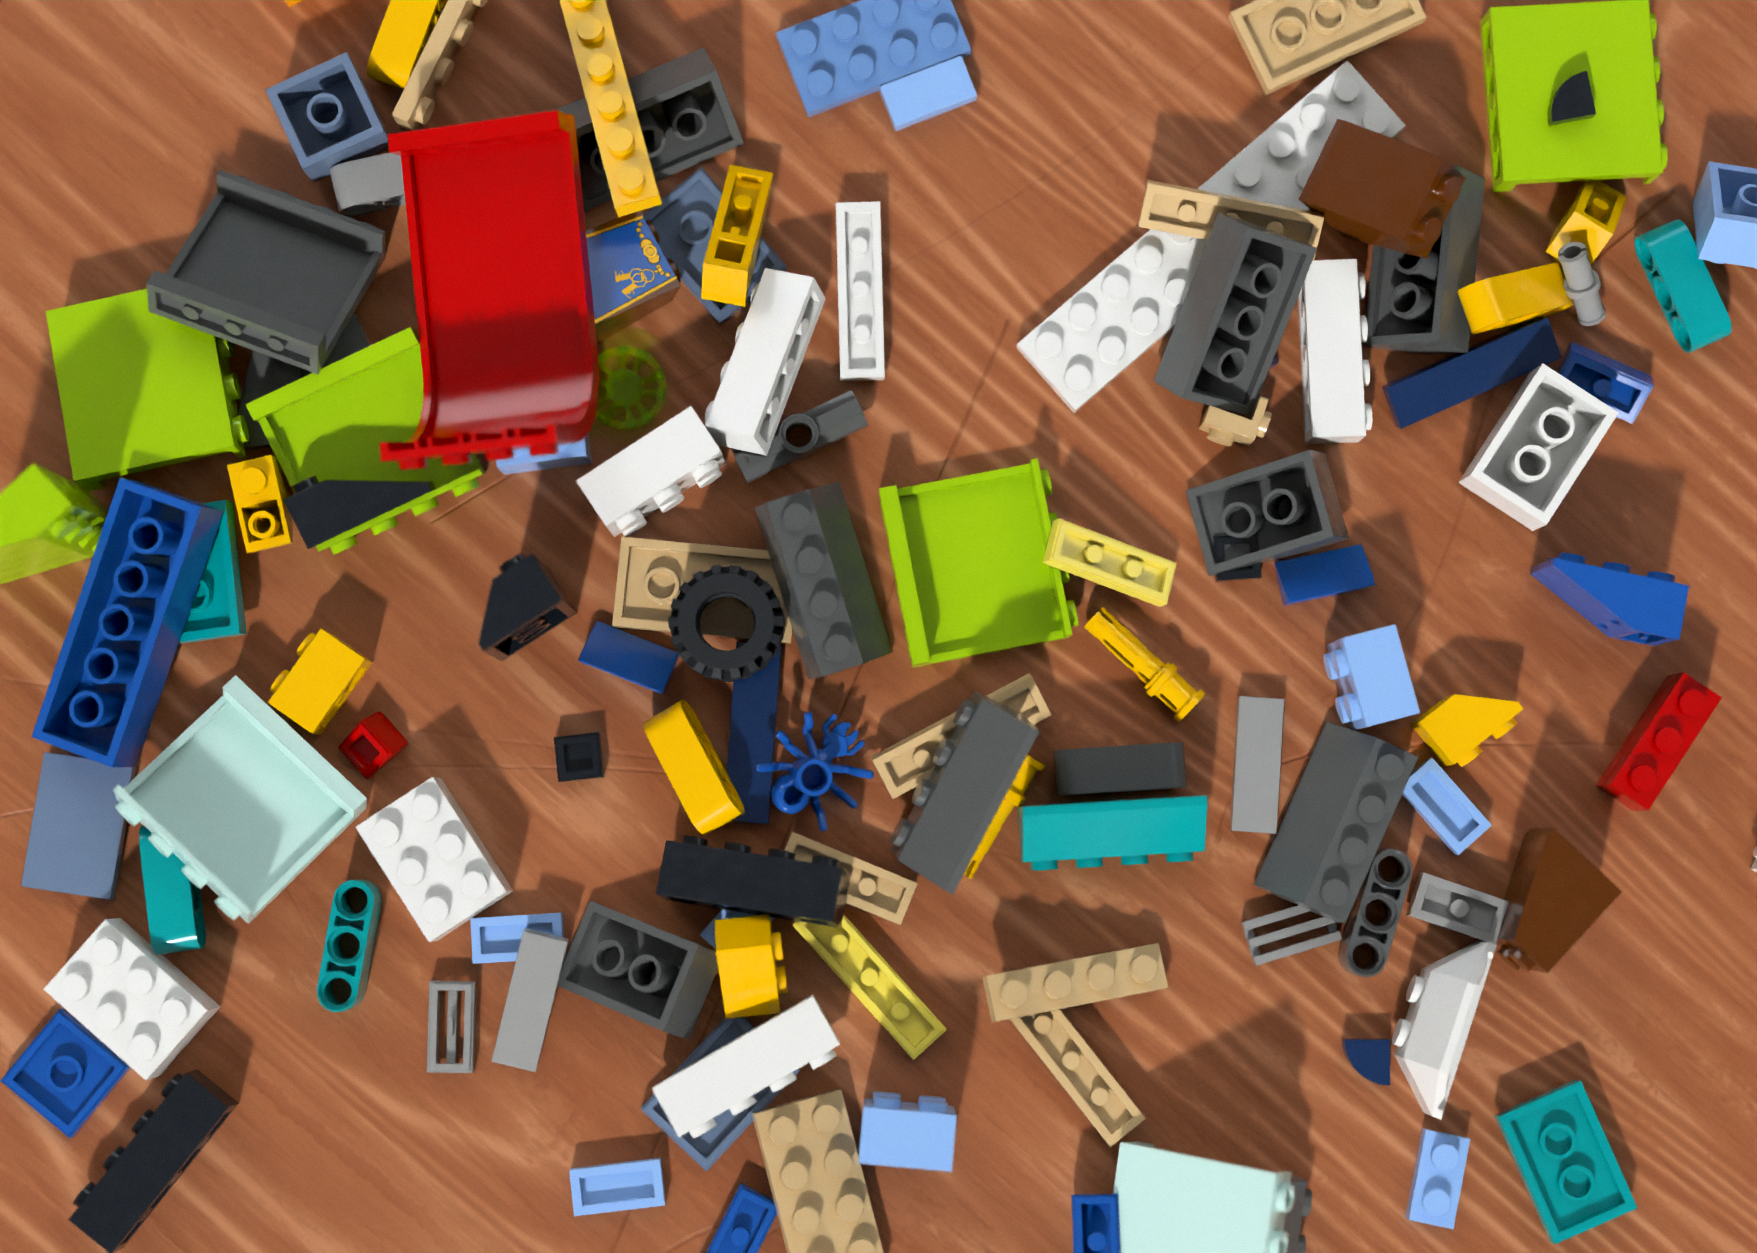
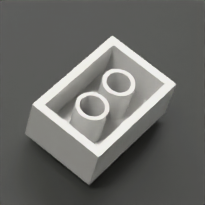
(1538, 447)
(653, 473)
(434, 859)
(132, 998)

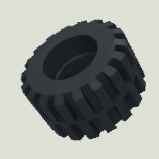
(716, 584)

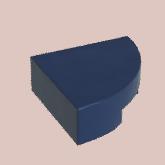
(1369, 1058)

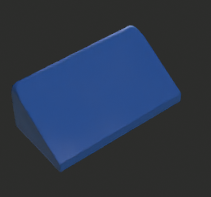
(1607, 380)
(1323, 575)
(629, 657)
(1095, 1223)

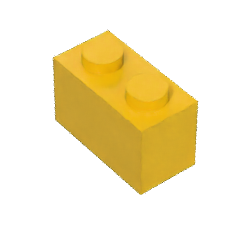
(318, 681)
(748, 966)

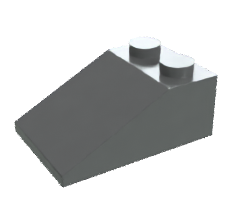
(1283, 502)
(639, 970)

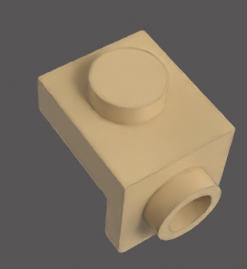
(1228, 427)

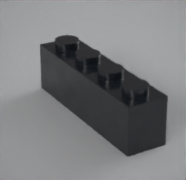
(753, 882)
(152, 1161)

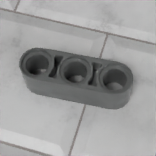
(1120, 768)
(1378, 936)

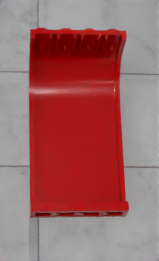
(498, 289)

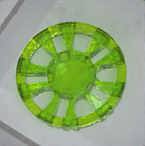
(626, 387)

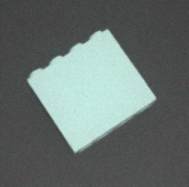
(241, 802)
(1198, 1203)

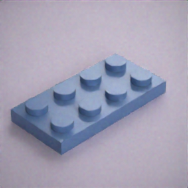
(868, 46)

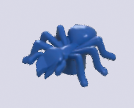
(813, 773)

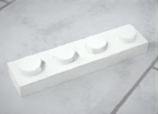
(860, 291)

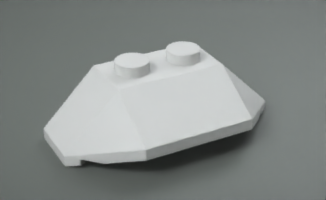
(1439, 1022)

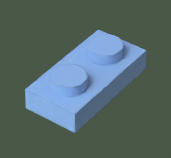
(1437, 1178)

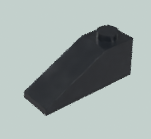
(341, 504)

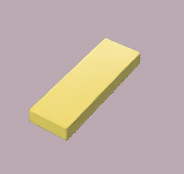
(1109, 562)

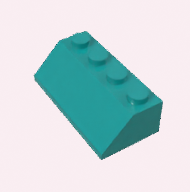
(1112, 830)

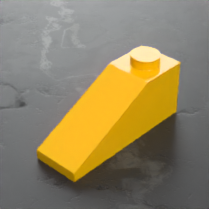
(736, 236)

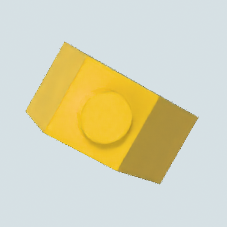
(1589, 219)

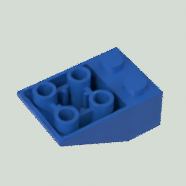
(1615, 600)

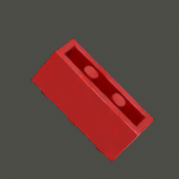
(1658, 741)

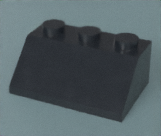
(522, 607)

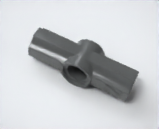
(826, 423)

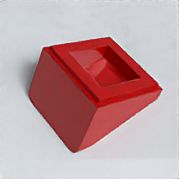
(373, 744)

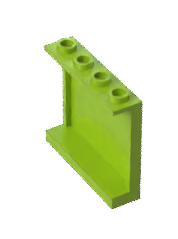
(1529, 57)
(140, 389)
(338, 417)
(973, 564)

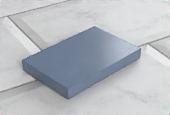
(684, 231)
(76, 828)
(712, 1144)

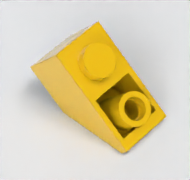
(259, 497)
(1461, 723)

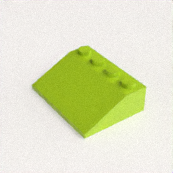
(46, 523)

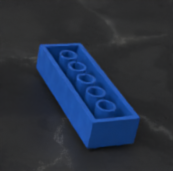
(127, 624)

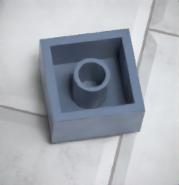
(328, 116)

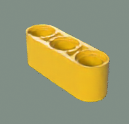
(402, 39)
(1514, 297)
(693, 767)

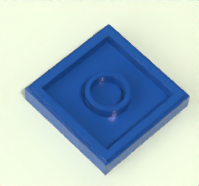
(66, 1073)

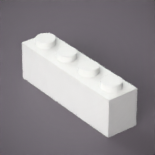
(1333, 353)
(764, 361)
(746, 1066)

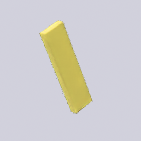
(875, 984)

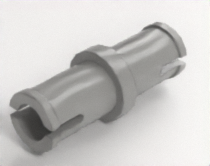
(1581, 283)

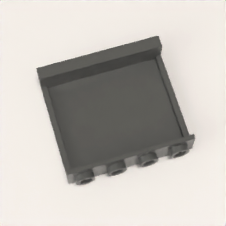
(270, 273)

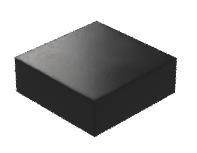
(1245, 573)
(579, 757)

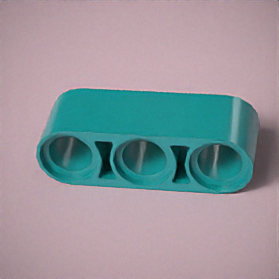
(1682, 286)
(171, 901)
(334, 962)

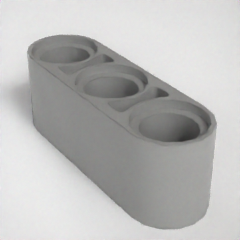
(368, 184)

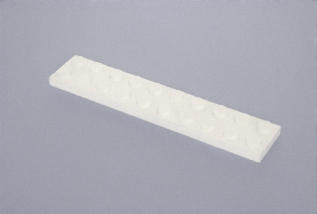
(1145, 287)

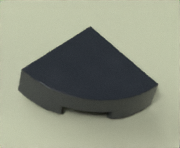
(1572, 101)

